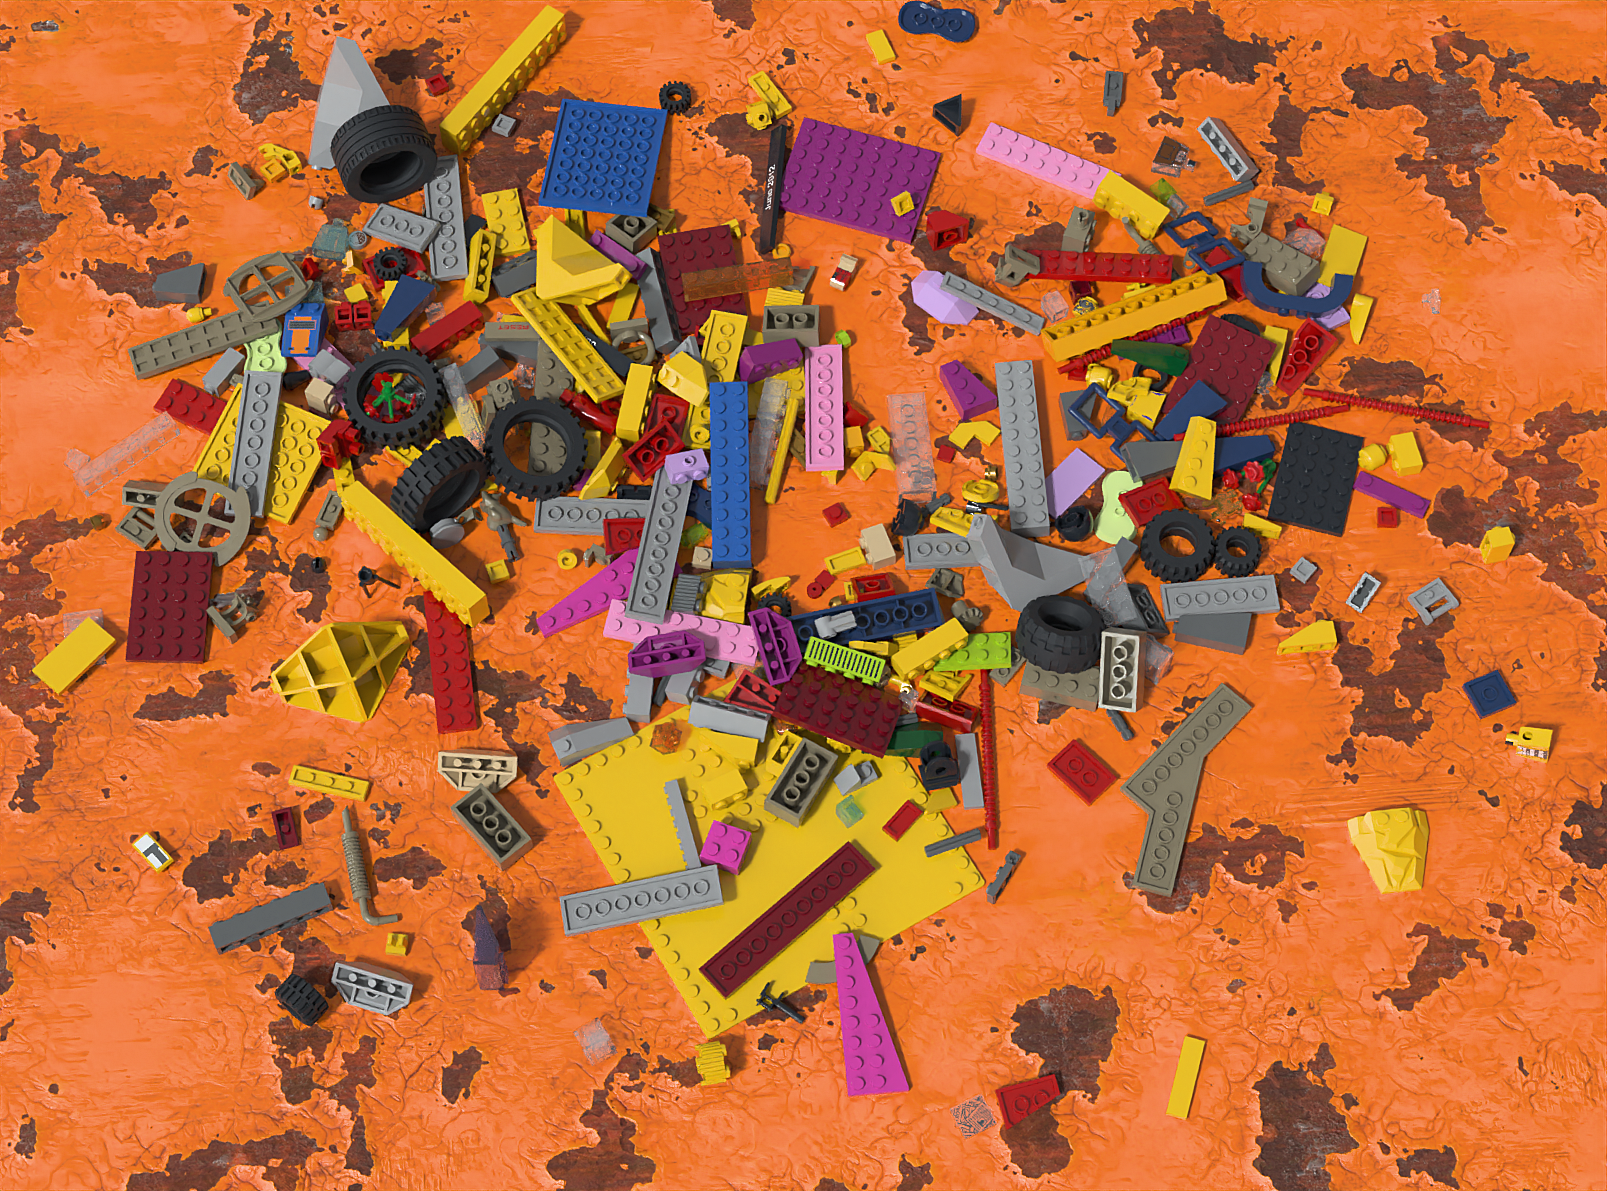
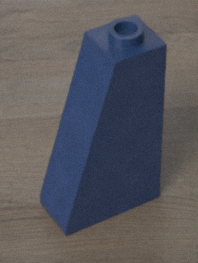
(403, 307)
(1196, 402)
(1237, 451)

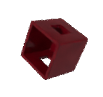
(1079, 287)

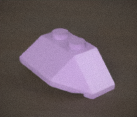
(938, 303)

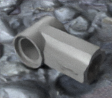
(830, 626)

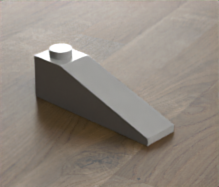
(583, 739)

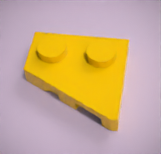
(944, 684)

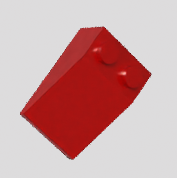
(668, 407)

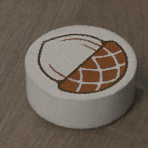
(357, 240)

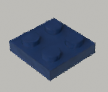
(1489, 694)

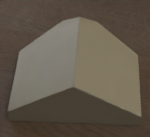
(946, 582)

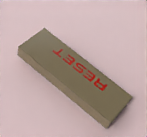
(510, 331)

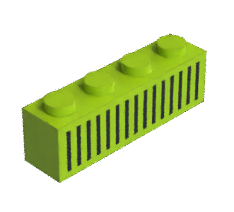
(844, 660)

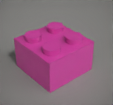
(726, 847)

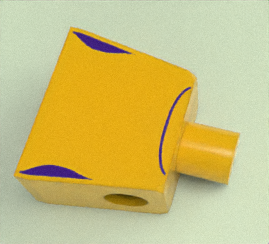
(1145, 408)

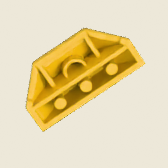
(685, 378)
(606, 473)

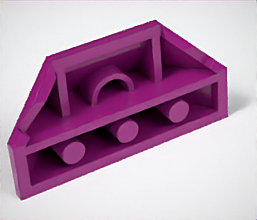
(775, 645)
(667, 654)

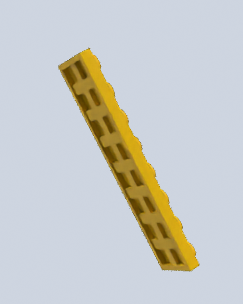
(569, 345)

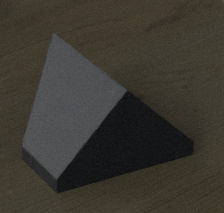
(949, 113)

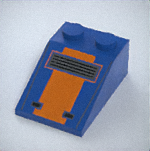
(304, 330)

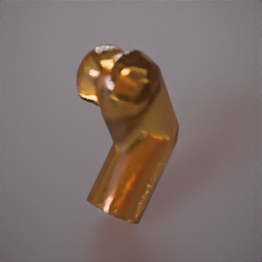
(780, 727)

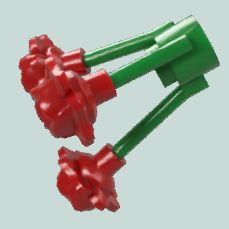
(1255, 472)

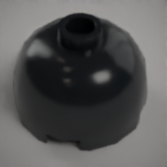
(908, 518)
(1075, 524)

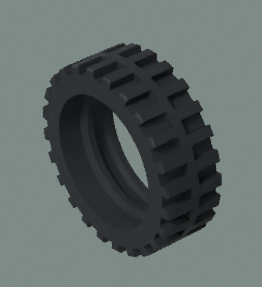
(547, 414)
(407, 431)
(439, 483)

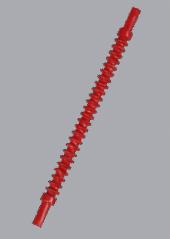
(1103, 352)
(1326, 411)
(1466, 421)
(991, 825)

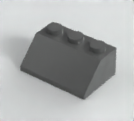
(515, 274)
(1147, 612)

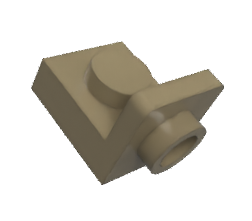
(598, 554)

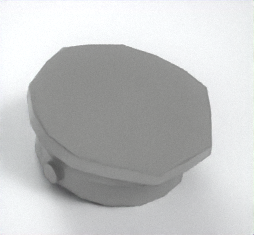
(446, 533)

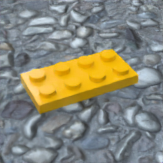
(506, 220)

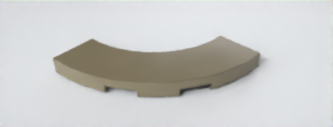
(826, 972)

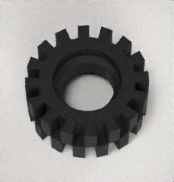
(672, 89)
(388, 255)
(779, 601)

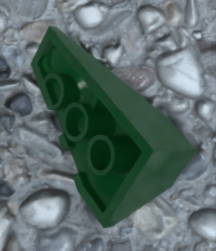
(1158, 356)
(910, 738)

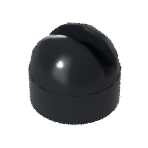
(322, 565)

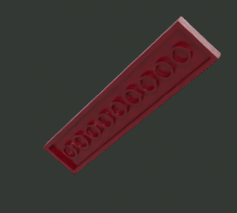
(786, 920)

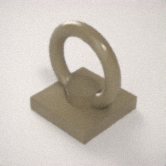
(631, 331)

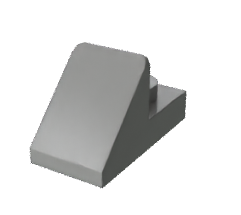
(855, 778)

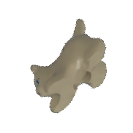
(497, 512)

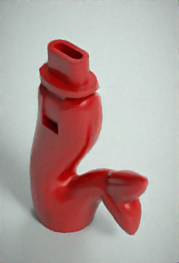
(588, 411)

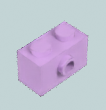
(686, 466)

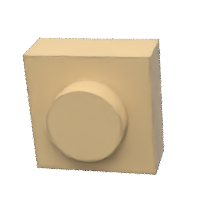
(702, 558)

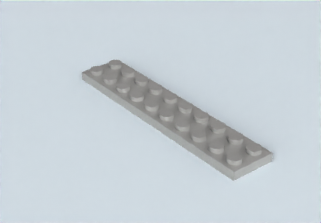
(658, 549)

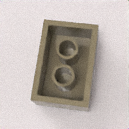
(792, 322)

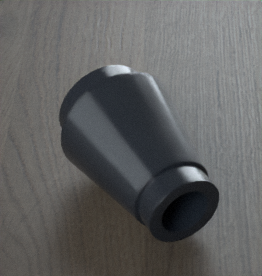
(294, 379)

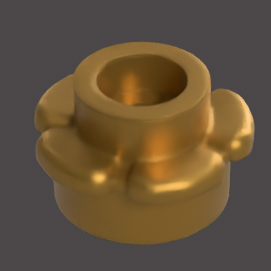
(991, 473)

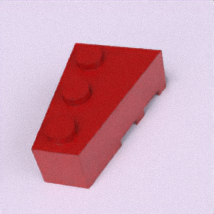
(1230, 276)
(753, 693)

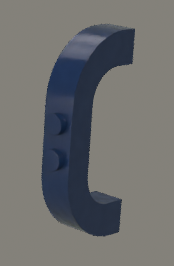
(1289, 304)

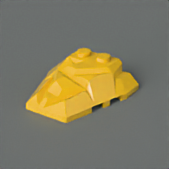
(724, 595)
(1392, 847)

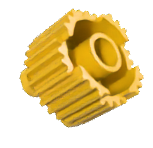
(711, 1063)

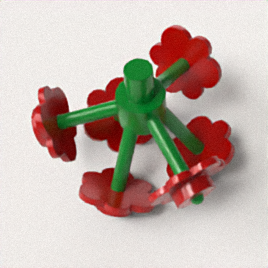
(395, 400)

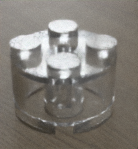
(595, 1041)

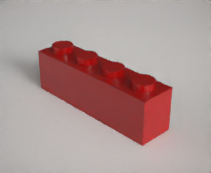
(448, 331)

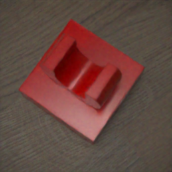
(310, 269)

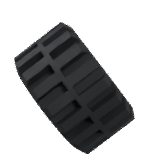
(1234, 565)
(301, 1000)

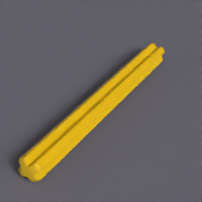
(782, 451)

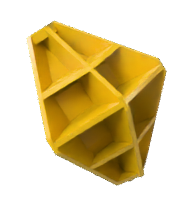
(572, 269)
(343, 669)

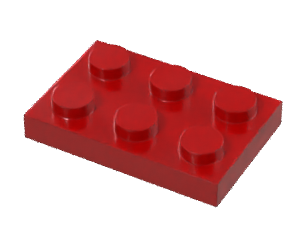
(414, 264)
(1149, 500)
(1081, 772)

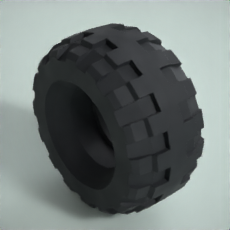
(1060, 634)

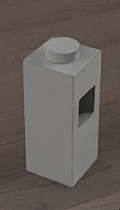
(219, 376)

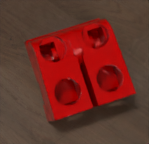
(355, 319)
(339, 441)

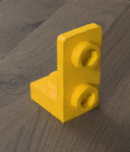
(593, 448)
(870, 461)

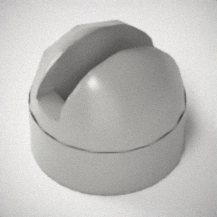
(315, 201)

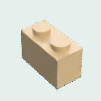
(321, 396)
(877, 546)

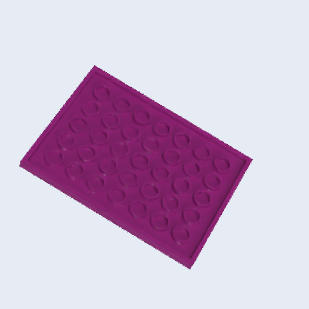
(853, 177)

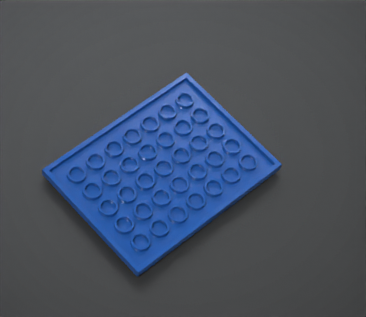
(603, 158)

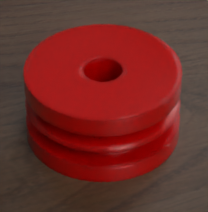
(814, 590)

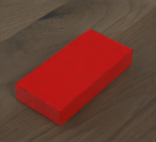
(902, 820)

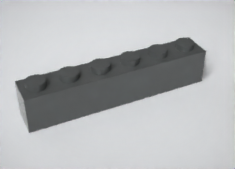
(658, 303)
(270, 918)

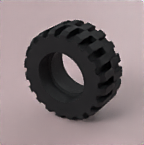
(1183, 525)

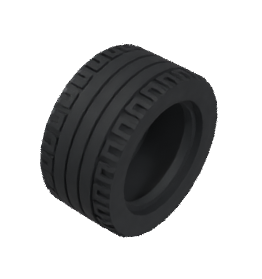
(383, 154)

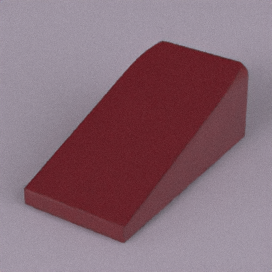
(285, 828)

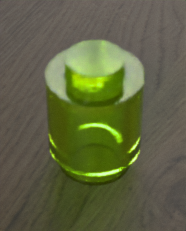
(693, 535)

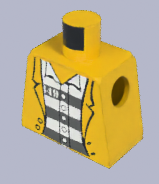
(1531, 743)

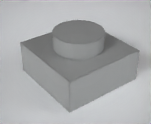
(504, 125)
(1303, 570)

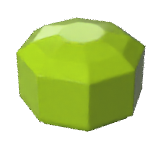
(843, 338)

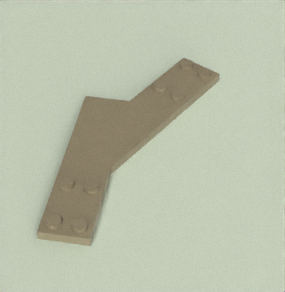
(1168, 784)

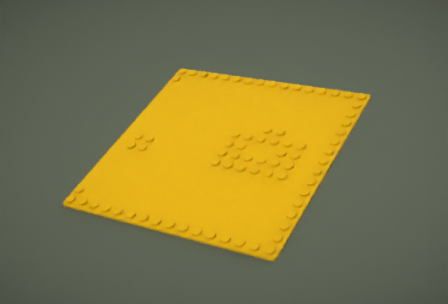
(630, 826)

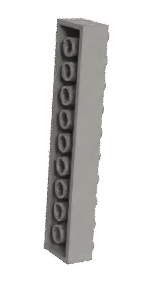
(1022, 449)

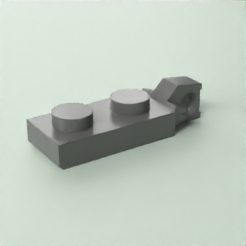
(1112, 91)
(1003, 876)

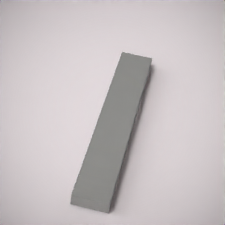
(992, 303)

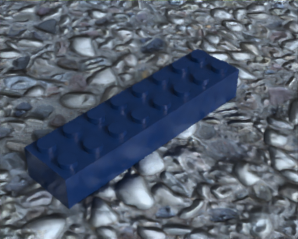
(875, 619)

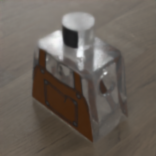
(1172, 158)

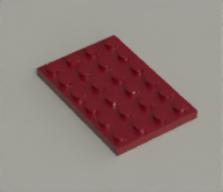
(696, 252)
(1228, 363)
(169, 607)
(839, 709)

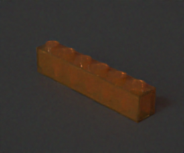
(737, 279)

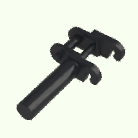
(779, 1005)

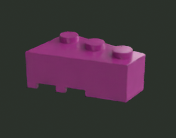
(768, 360)
(966, 391)

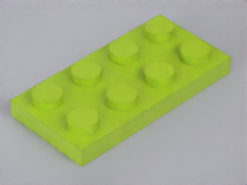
(981, 652)

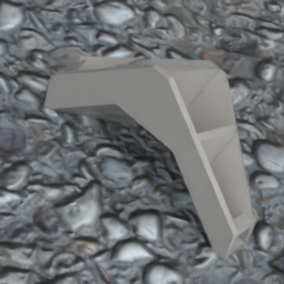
(345, 92)
(1021, 567)

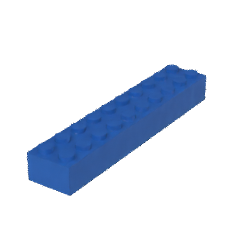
(730, 475)

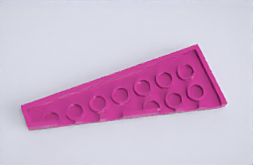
(594, 595)
(867, 1045)

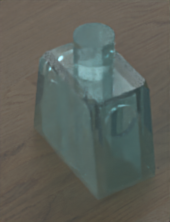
(331, 241)

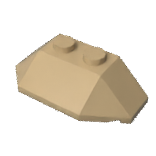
(470, 767)

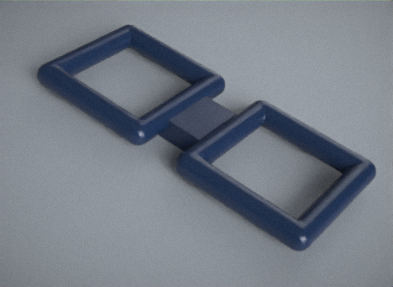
(1203, 242)
(1114, 426)

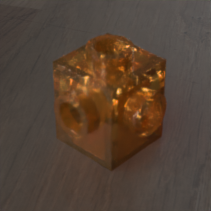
(665, 738)

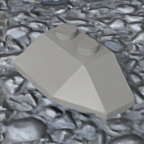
(372, 986)

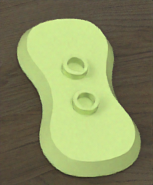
(265, 353)
(1112, 519)

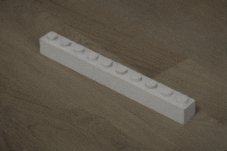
(682, 824)

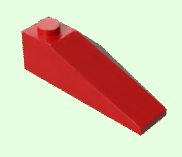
(1306, 355)

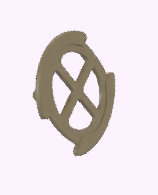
(280, 306)
(238, 529)

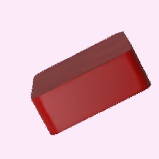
(945, 454)
(825, 579)

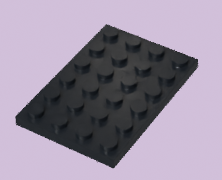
(1315, 478)

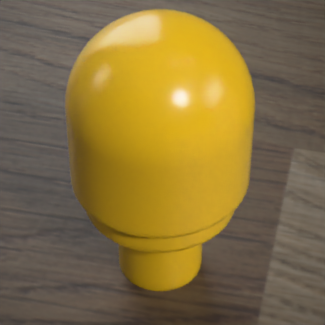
(197, 314)

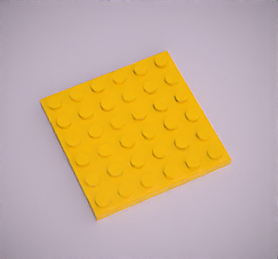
(293, 456)

